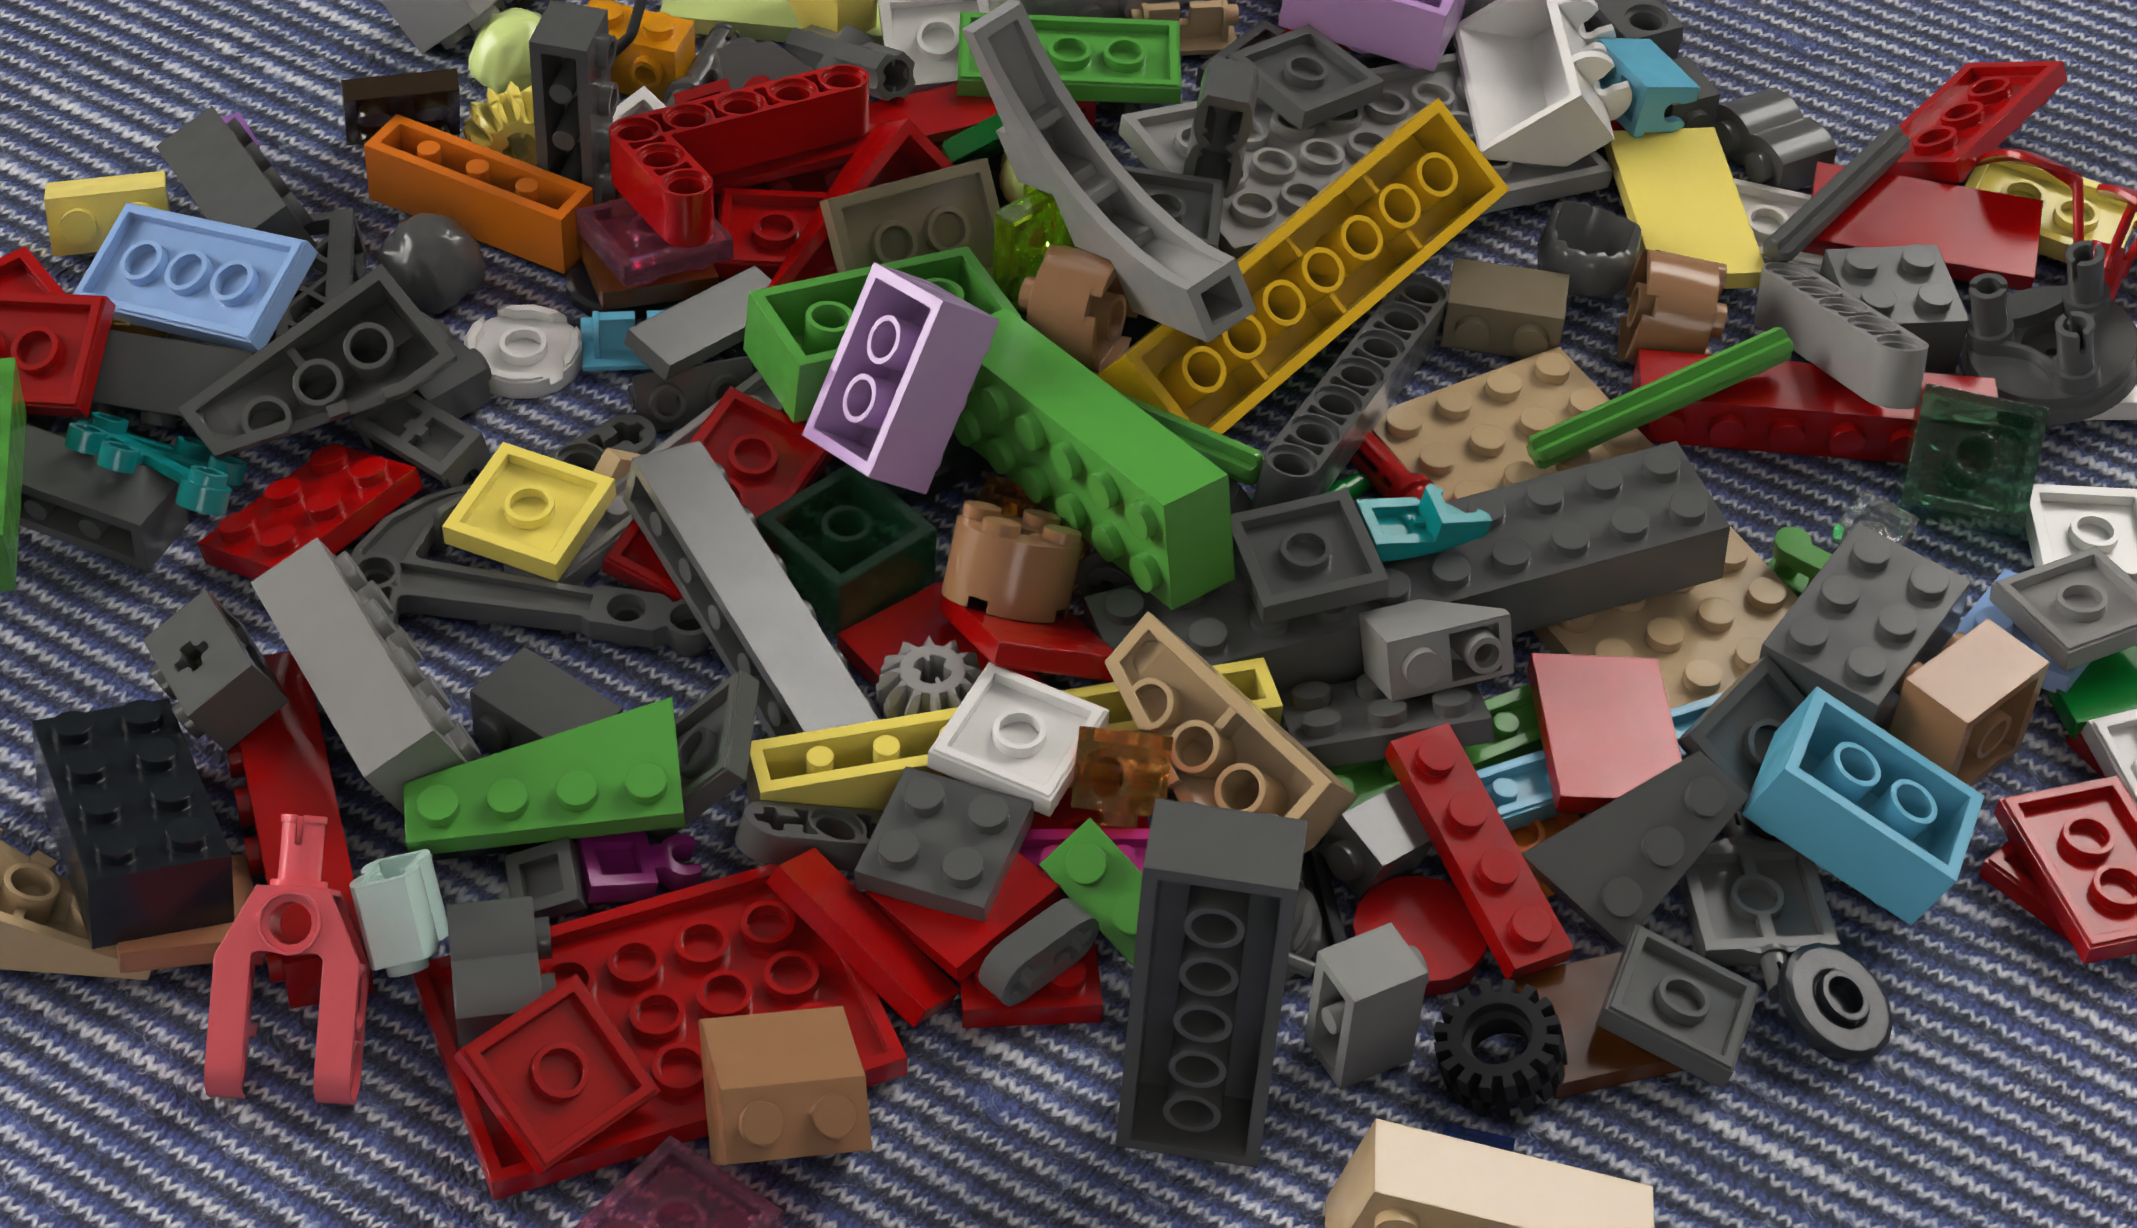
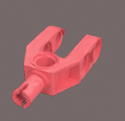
(258, 933)

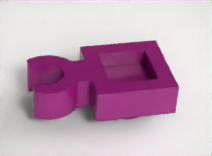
(630, 869)

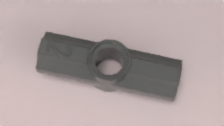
(888, 68)

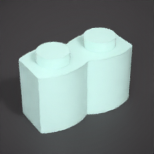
(400, 912)

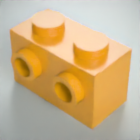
(658, 53)

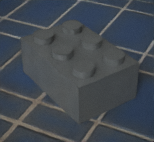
(1867, 623)

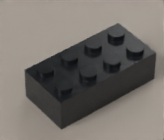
(132, 822)

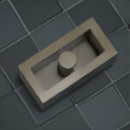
(1504, 309)

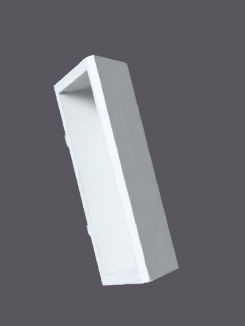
(1536, 81)

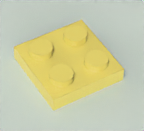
(529, 511)

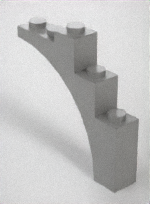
(1056, 150)

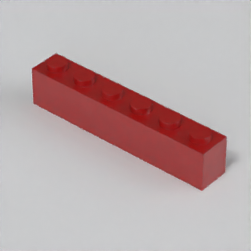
(1788, 411)
(291, 775)

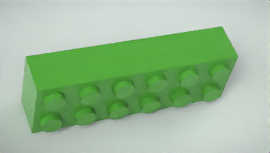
(1100, 465)

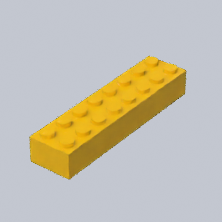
(1320, 272)

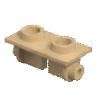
(1206, 28)

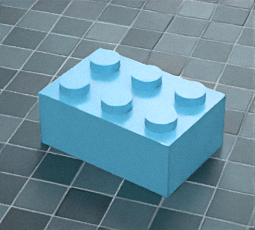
(1864, 806)

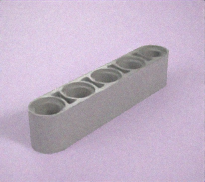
(1842, 335)

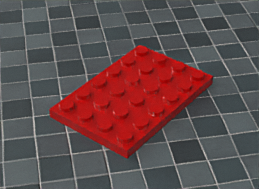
(655, 974)

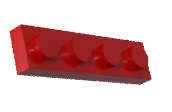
(1478, 852)

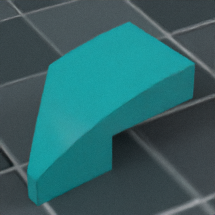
(1419, 527)

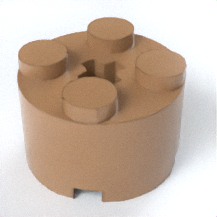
(1078, 305)
(1671, 305)
(1013, 563)

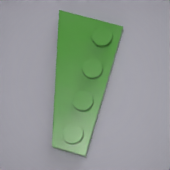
(571, 784)

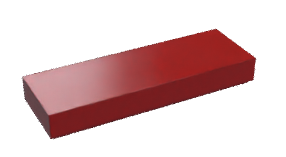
(863, 936)

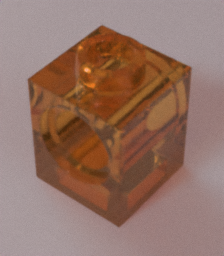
(1097, 771)

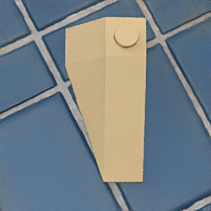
(1222, 741)
(43, 922)

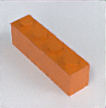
(483, 190)

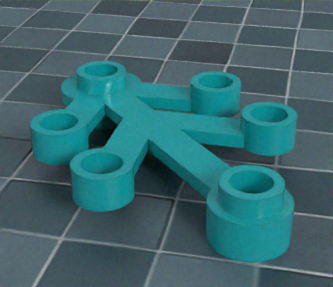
(189, 462)

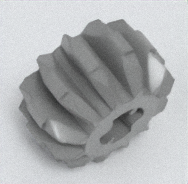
(925, 679)

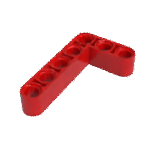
(668, 154)

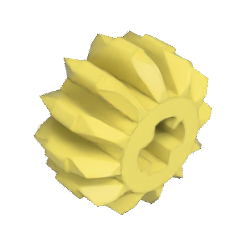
(504, 123)

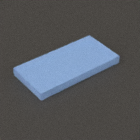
(197, 276)

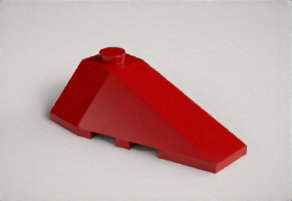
(887, 155)

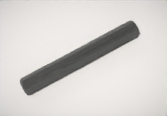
(1837, 195)

